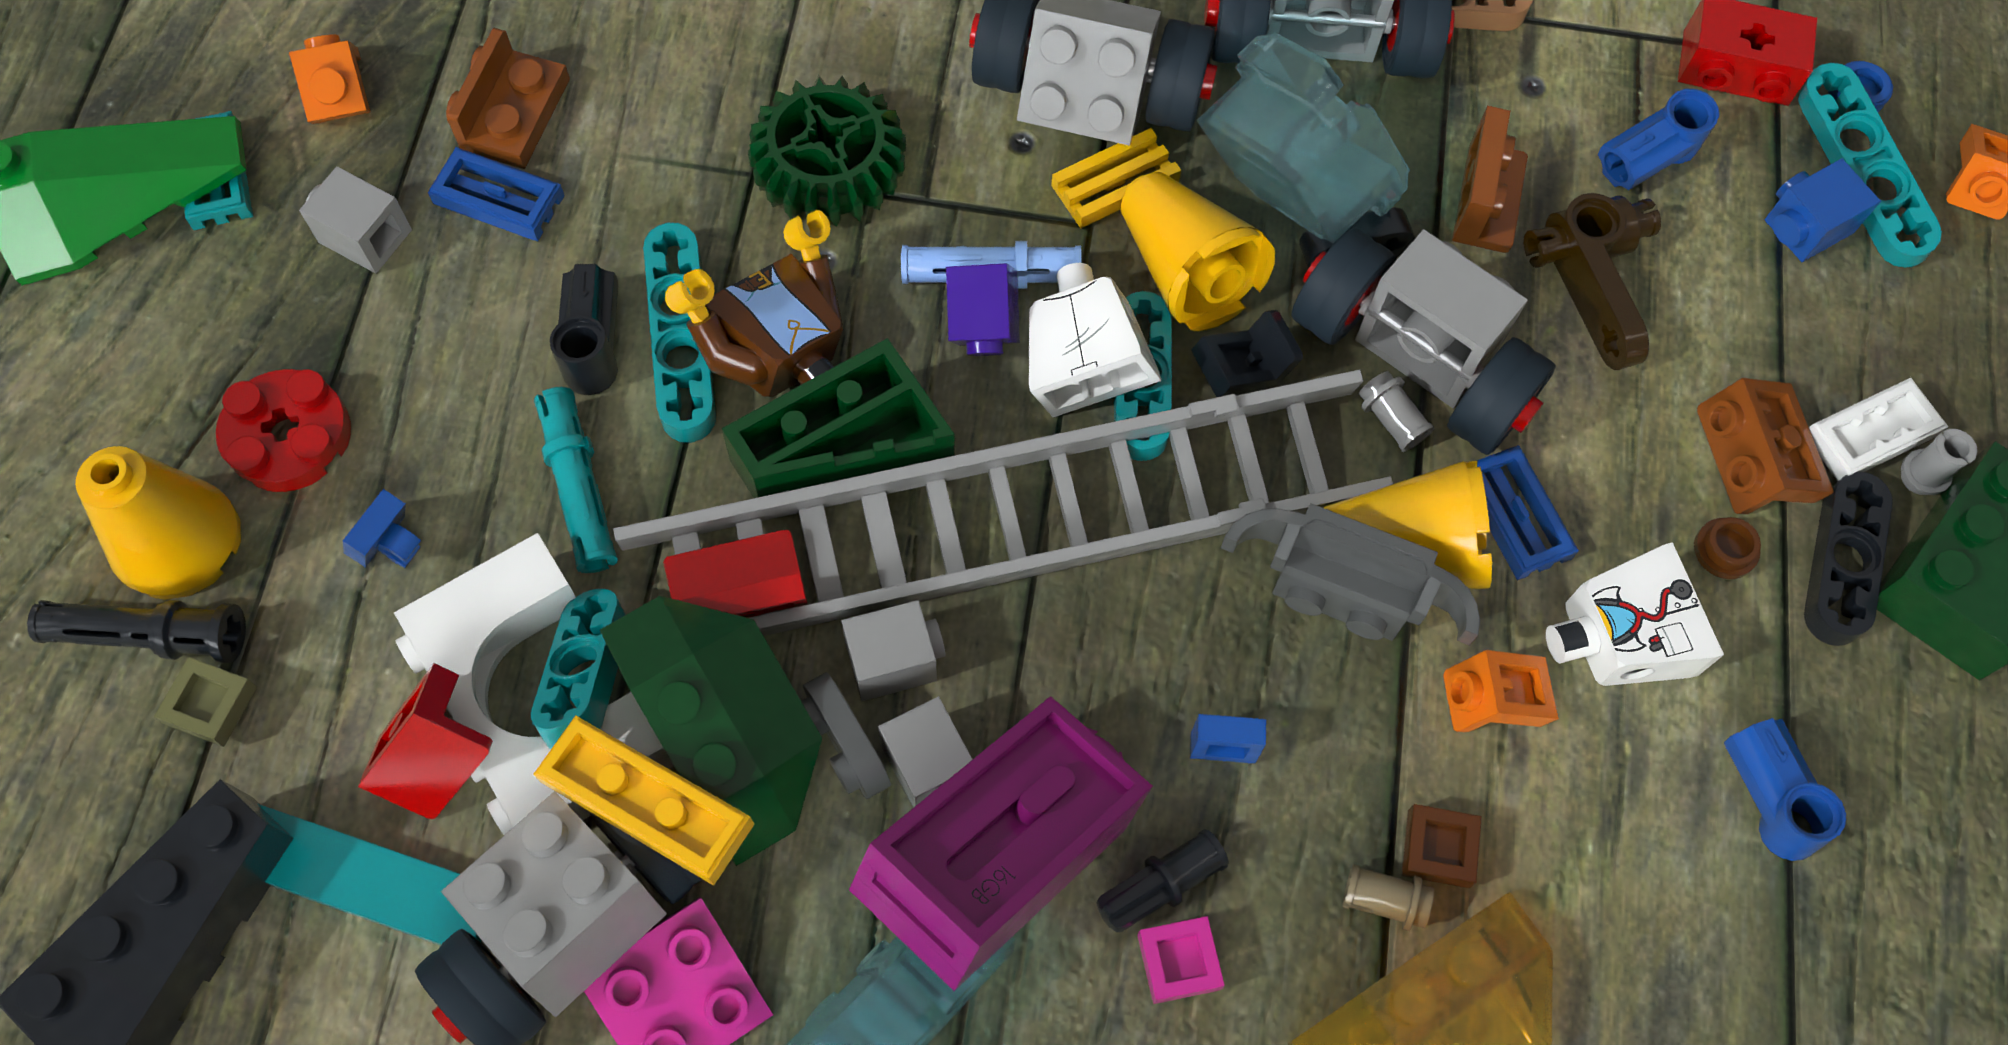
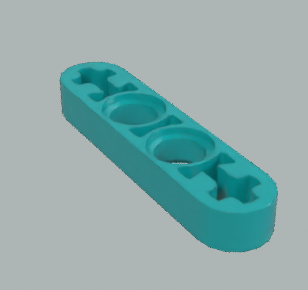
(1879, 160)
(671, 332)

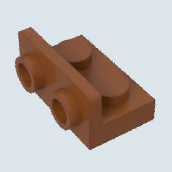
(505, 101)
(1491, 186)
(1763, 445)

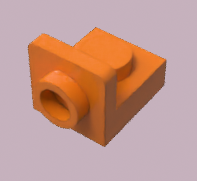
(1984, 173)
(1500, 690)

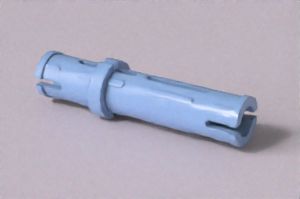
(1031, 263)

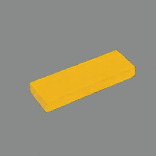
(644, 799)

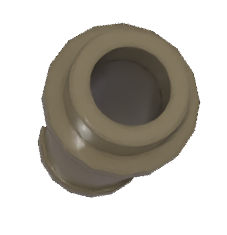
(1389, 897)

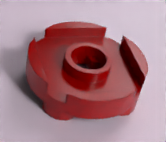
(260, 404)

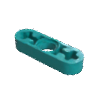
(1160, 395)
(570, 648)

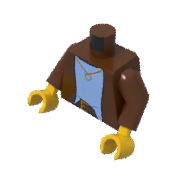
(772, 324)

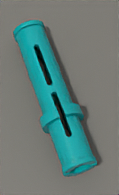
(570, 457)

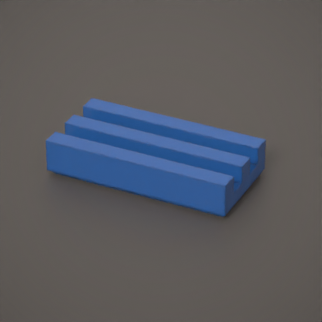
(529, 226)
(1501, 528)

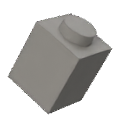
(355, 219)
(892, 649)
(923, 749)

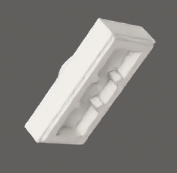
(1876, 429)

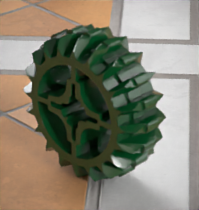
(814, 139)

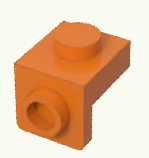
(329, 79)

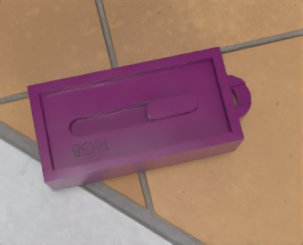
(998, 840)

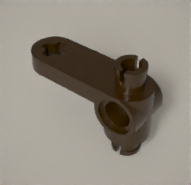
(1582, 248)

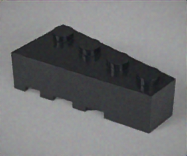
(154, 933)

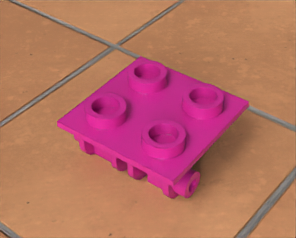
(679, 986)

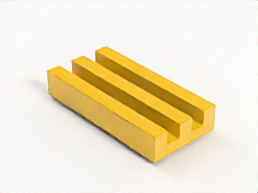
(1107, 171)

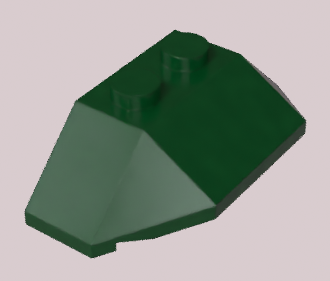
(720, 710)

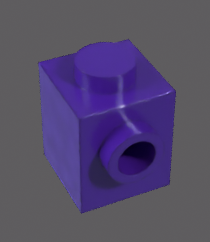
(982, 307)

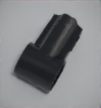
(586, 327)

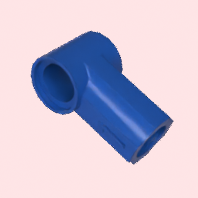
(1660, 140)
(1782, 784)

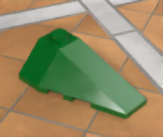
(91, 184)

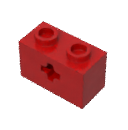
(1748, 50)

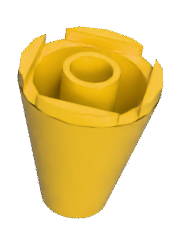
(1195, 250)
(1437, 511)
(157, 523)

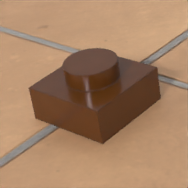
(1442, 846)

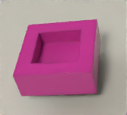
(1180, 960)

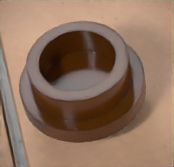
(1728, 547)

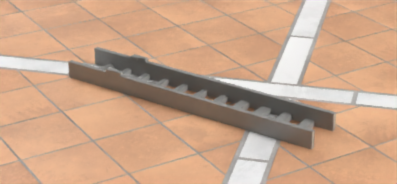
(874, 487)

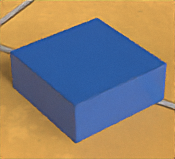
(1227, 738)

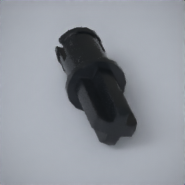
(1162, 881)

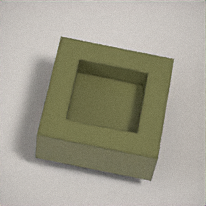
(205, 701)

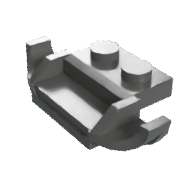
(1356, 572)

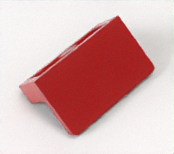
(740, 576)
(422, 753)

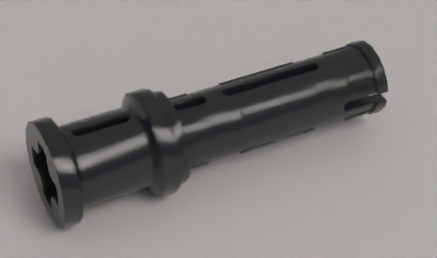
(166, 630)

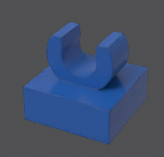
(380, 531)

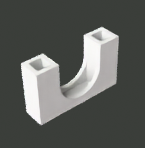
(469, 631)

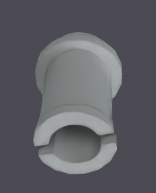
(1395, 410)
(1932, 469)

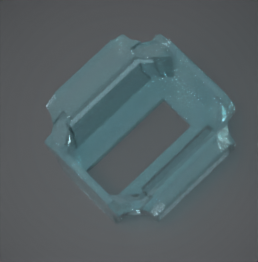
(1301, 142)

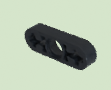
(1829, 578)

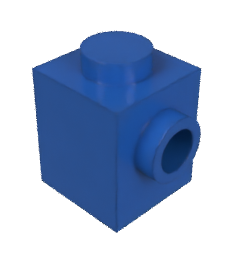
(1820, 209)

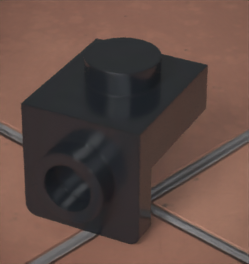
(1248, 358)

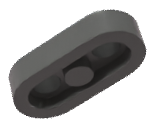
(856, 760)

